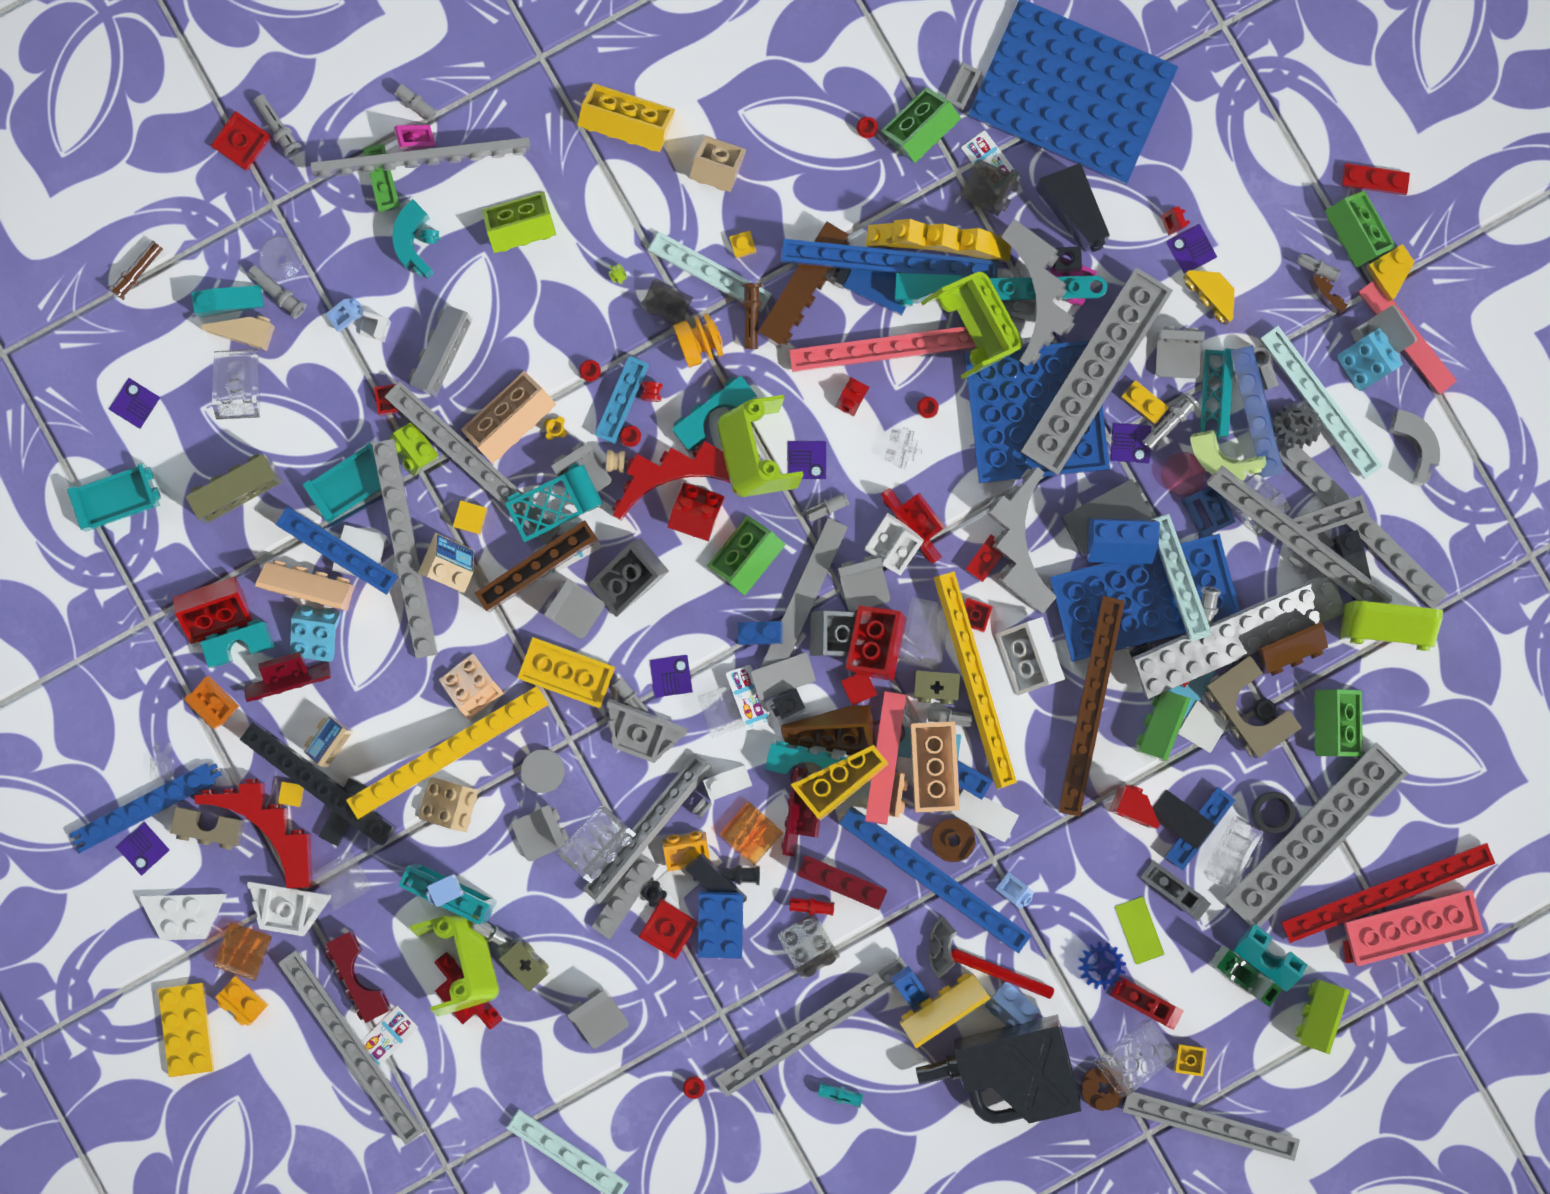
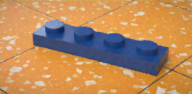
(1214, 810)

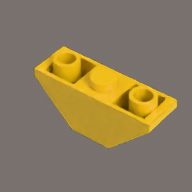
(1213, 292)

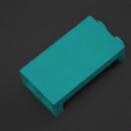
(345, 484)
(114, 497)

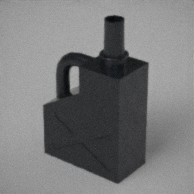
(1021, 1063)

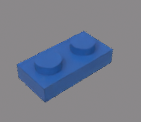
(760, 633)
(972, 781)
(910, 987)

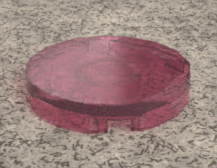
(1183, 474)

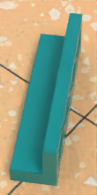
(1225, 388)

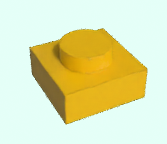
(742, 244)

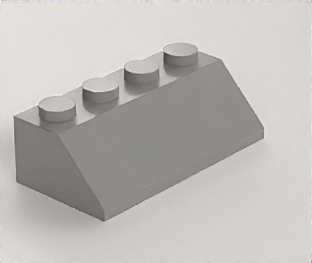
(441, 350)

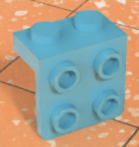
(1369, 359)
(314, 632)

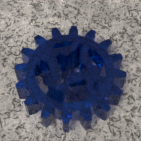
(1100, 955)

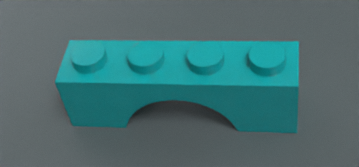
(691, 429)
(782, 758)

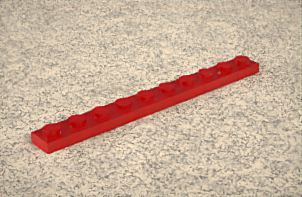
(1387, 892)

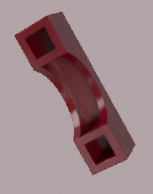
(842, 882)
(369, 1002)

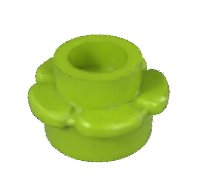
(617, 273)

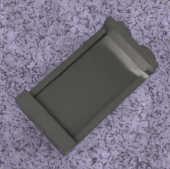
(1119, 503)

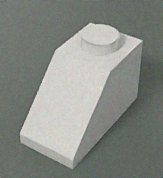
(727, 783)

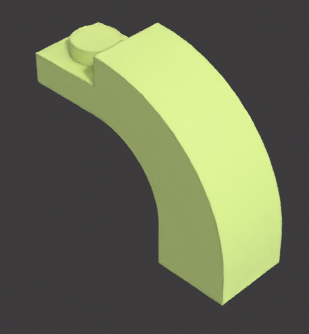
(1211, 457)

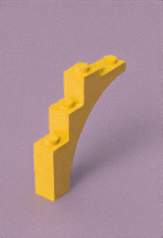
(938, 237)

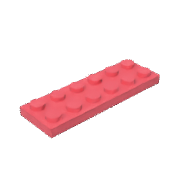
(1413, 927)

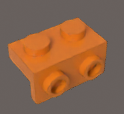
(211, 703)

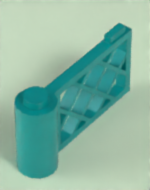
(578, 486)

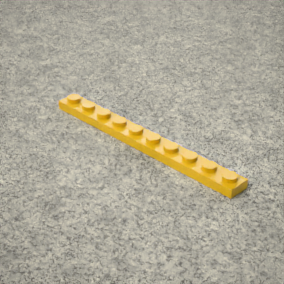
(975, 680)
(446, 752)

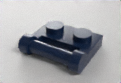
(1214, 507)

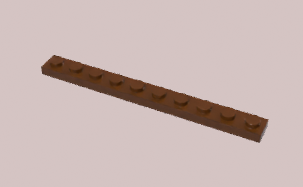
(1091, 706)

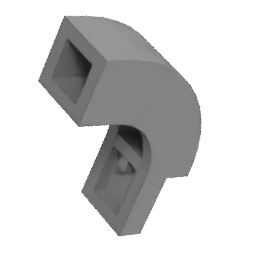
(1424, 440)

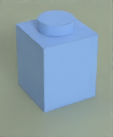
(444, 891)

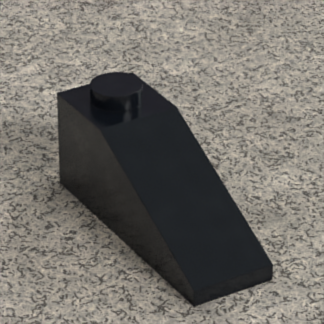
(1351, 549)

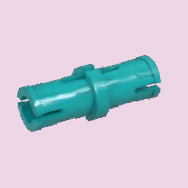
(840, 1095)

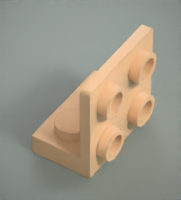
(470, 686)

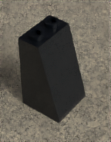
(1075, 206)

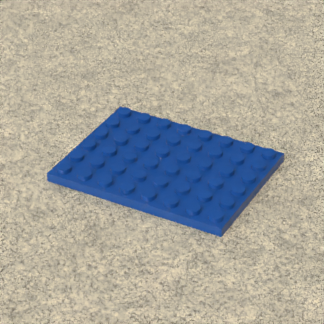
(1073, 91)

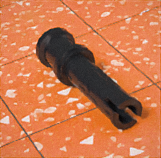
(741, 874)

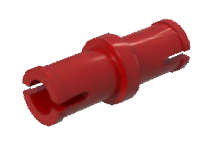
(811, 906)

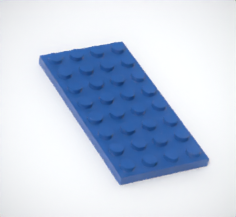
(1149, 602)

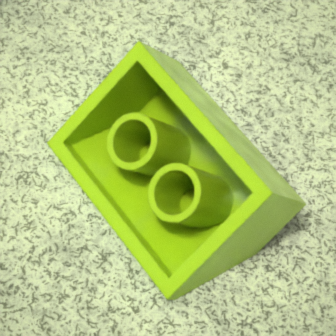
(519, 222)
(1321, 1015)

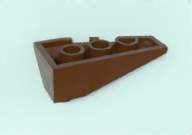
(840, 729)

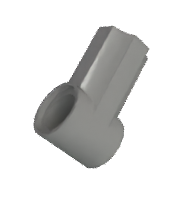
(1266, 370)

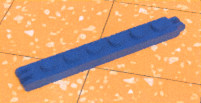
(145, 807)

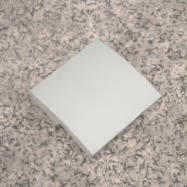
(364, 541)
(894, 544)

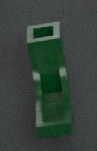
(1245, 976)

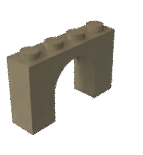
(1224, 693)

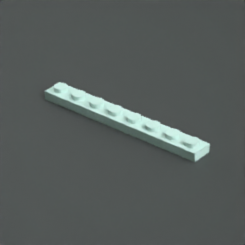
(1321, 402)

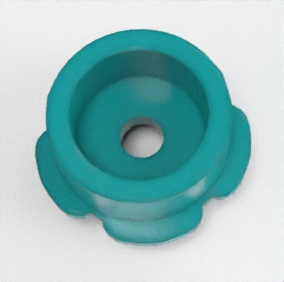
(430, 236)

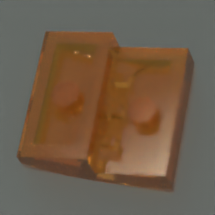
(751, 833)
(242, 951)

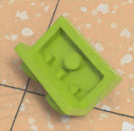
(413, 448)

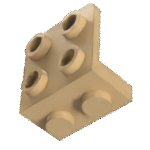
(448, 804)

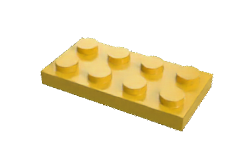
(566, 672)
(186, 1029)

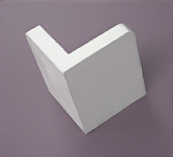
(375, 326)

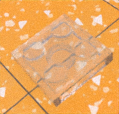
(342, 880)

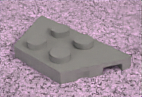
(641, 732)

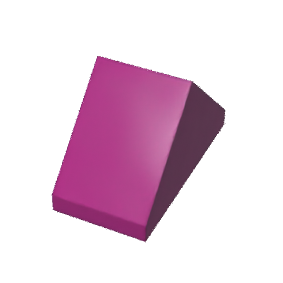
(414, 137)

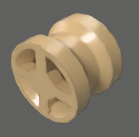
(615, 461)

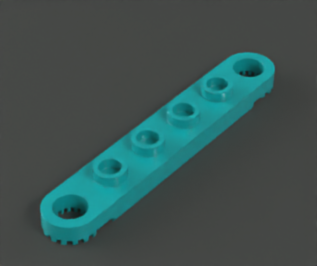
(1023, 289)

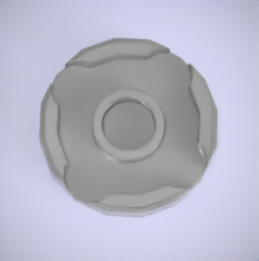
(542, 771)

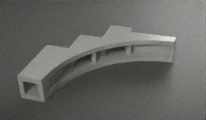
(1049, 317)
(1011, 515)

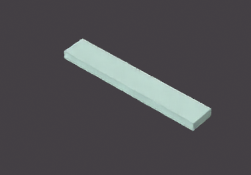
(703, 268)
(1181, 581)
(566, 1154)

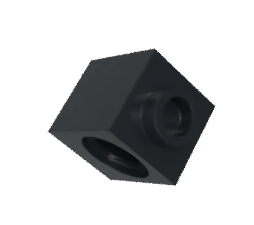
(1074, 254)
(794, 696)

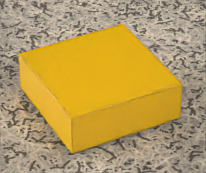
(291, 794)

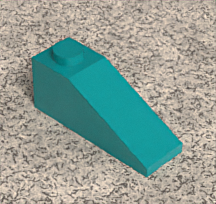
(917, 287)
(226, 300)

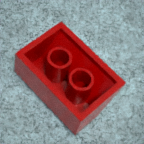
(212, 609)
(876, 642)
(1134, 806)

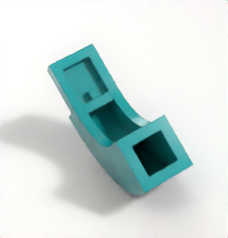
(406, 225)

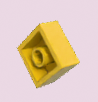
(470, 517)
(1190, 1060)

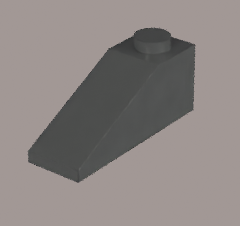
(1176, 890)

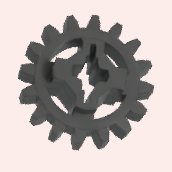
(1297, 426)

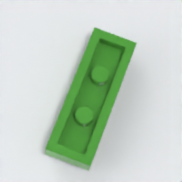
(382, 183)

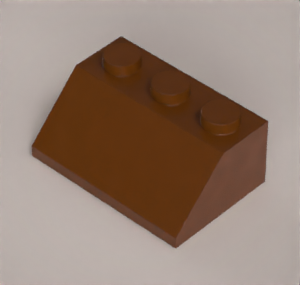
(1292, 649)

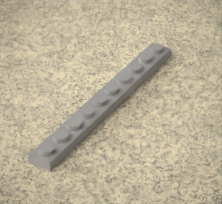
(411, 159)
(465, 456)
(1370, 532)
(1296, 537)
(405, 548)
(809, 1028)
(351, 1047)

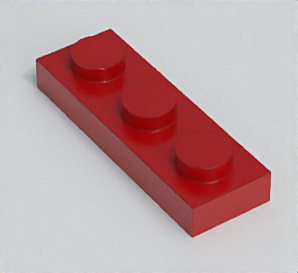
(1375, 179)

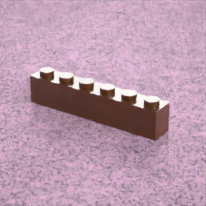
(799, 292)
(536, 566)

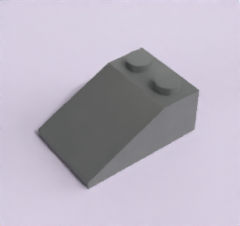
(628, 576)
(831, 633)

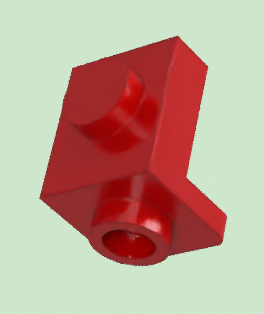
(852, 396)

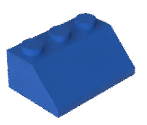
(1122, 540)

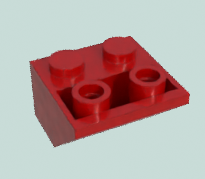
(695, 511)

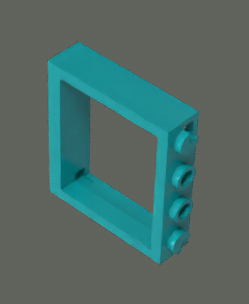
(470, 903)

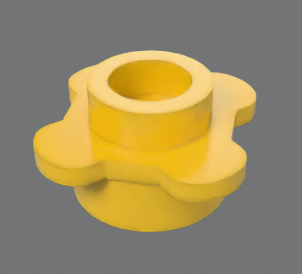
(559, 423)

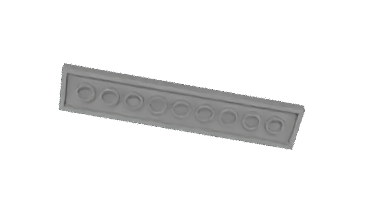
(1096, 371)
(1238, 635)
(1316, 836)

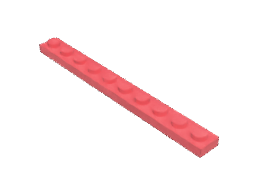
(881, 349)

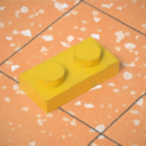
(1144, 402)

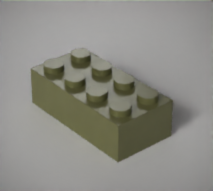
(234, 488)

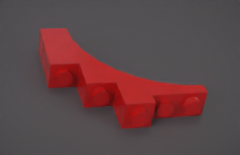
(646, 475)
(250, 802)

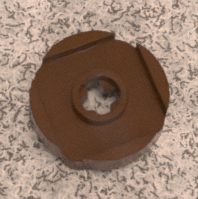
(949, 828)
(1089, 1090)

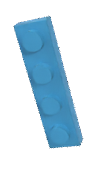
(622, 399)

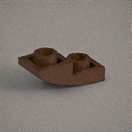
(1322, 288)

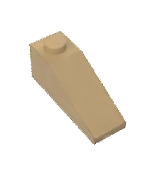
(245, 330)

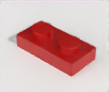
(984, 560)

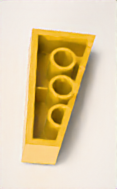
(837, 782)

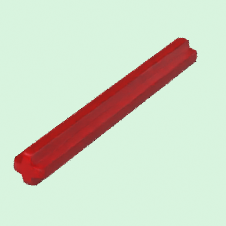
(1002, 973)

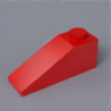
(1147, 1003)

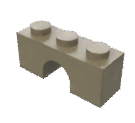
(187, 825)

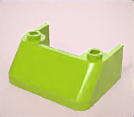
(983, 317)
(745, 470)
(1390, 623)
(479, 978)

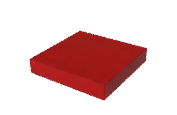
(241, 141)
(668, 929)

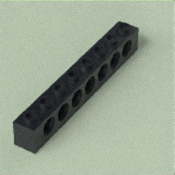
(315, 781)

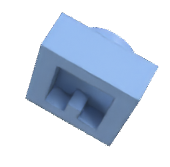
(345, 313)
(1015, 891)

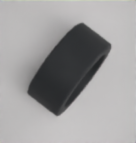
(1285, 824)

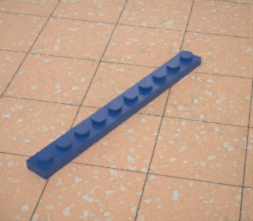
(882, 259)
(935, 880)

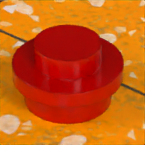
(867, 127)
(589, 370)
(927, 407)
(630, 436)
(693, 1087)

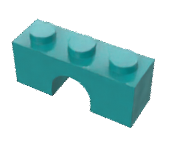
(218, 648)
(1282, 970)

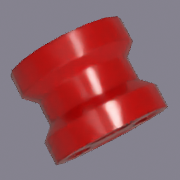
(651, 391)

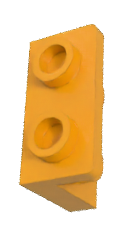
(683, 849)
(241, 1001)

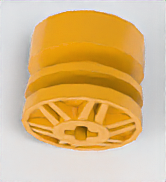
(698, 340)

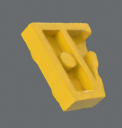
(1391, 271)

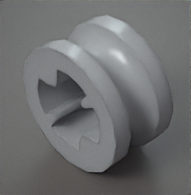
(702, 808)

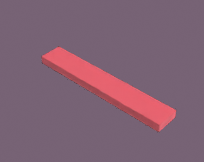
(1419, 352)
(887, 745)

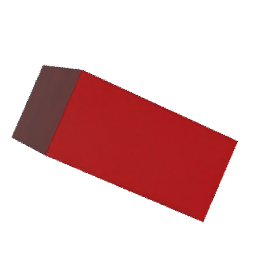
(384, 407)
(978, 614)
(858, 688)

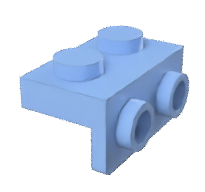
(1011, 1006)

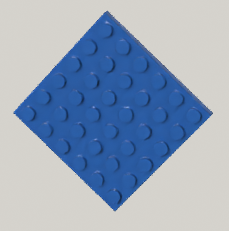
(1009, 404)

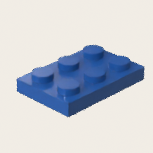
(720, 925)

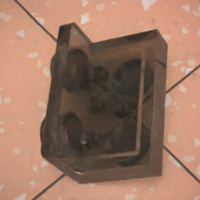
(666, 302)

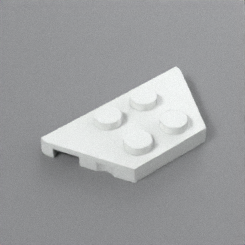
(286, 908)
(183, 915)

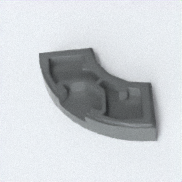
(940, 947)

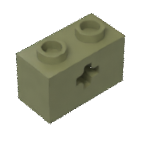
(948, 682)
(513, 963)

